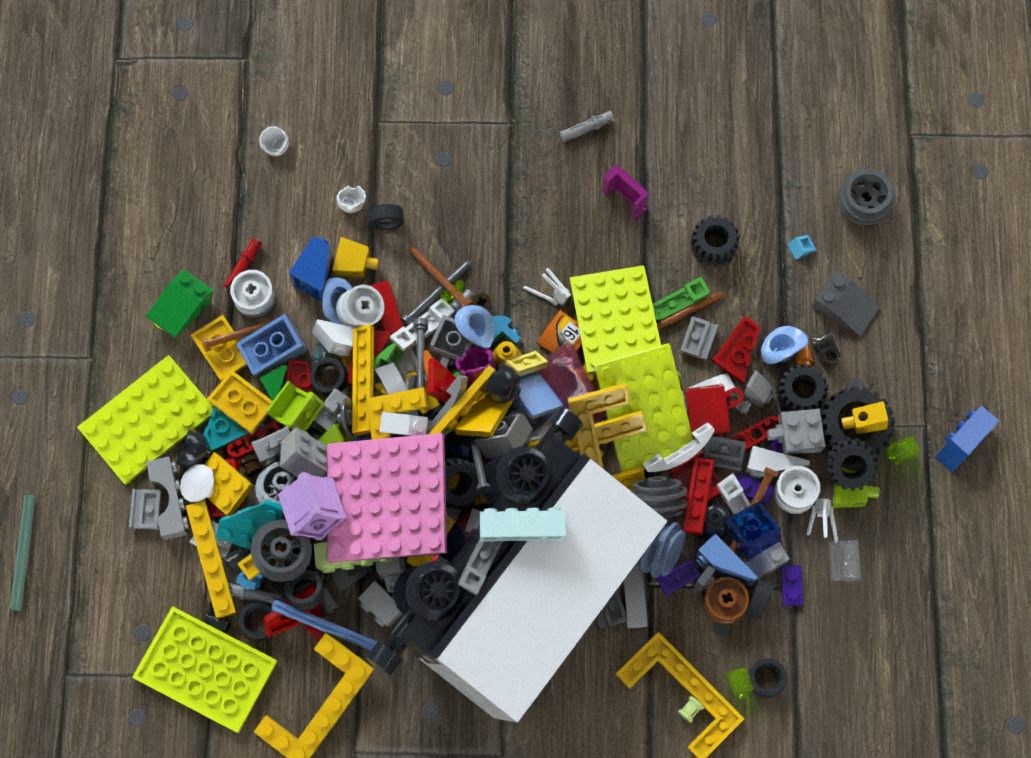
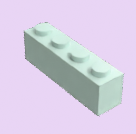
(522, 525)

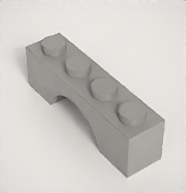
(172, 521)

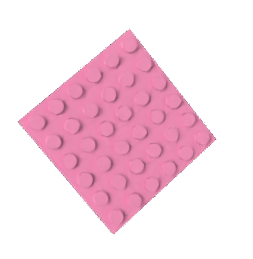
(390, 498)

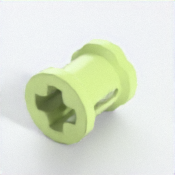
(690, 709)

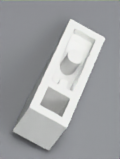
(779, 462)

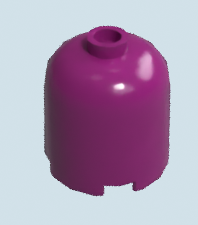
(474, 363)

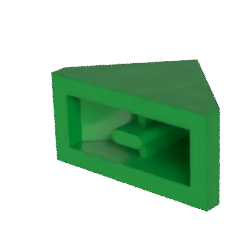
(274, 381)

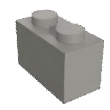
(380, 604)

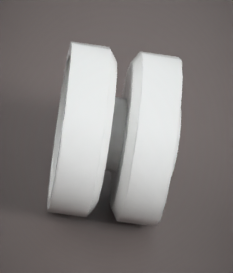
(252, 293)
(360, 306)
(804, 481)

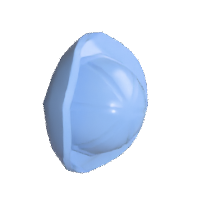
(332, 291)
(476, 325)
(783, 344)

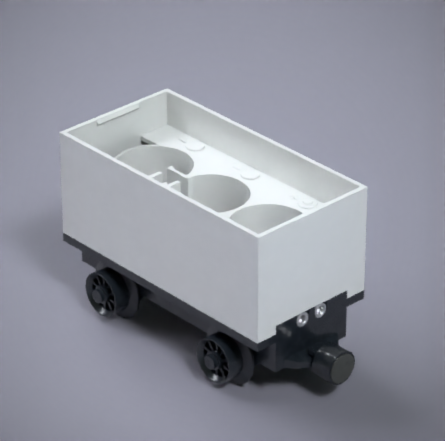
(536, 592)

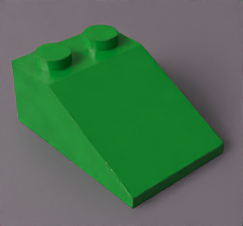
(180, 303)

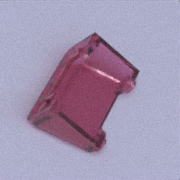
(567, 376)

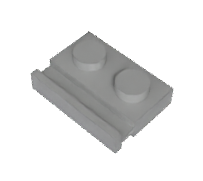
(698, 338)
(145, 509)

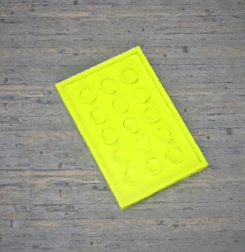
(614, 314)
(657, 393)
(146, 419)
(205, 669)

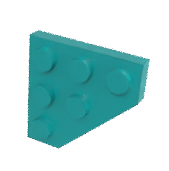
(222, 430)
(243, 525)

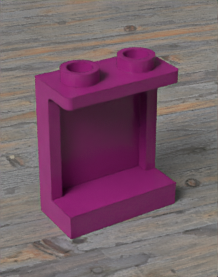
(628, 187)

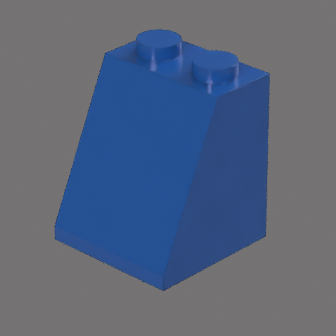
(313, 268)

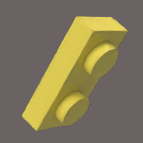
(527, 363)

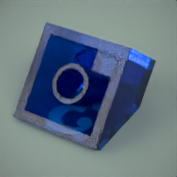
(753, 530)

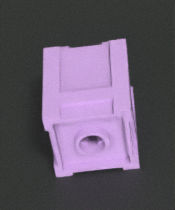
(312, 506)

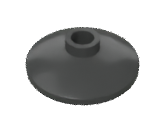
(345, 416)

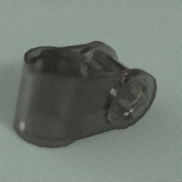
(823, 347)

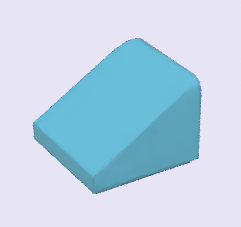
(801, 246)

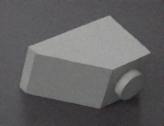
(758, 390)
(768, 561)

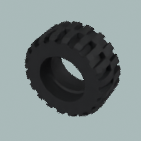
(849, 400)

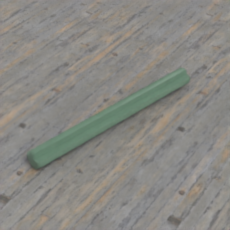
(22, 553)

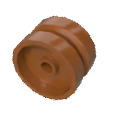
(728, 589)

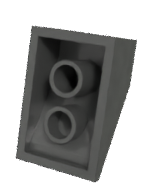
(846, 304)

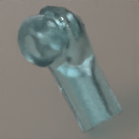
(319, 351)

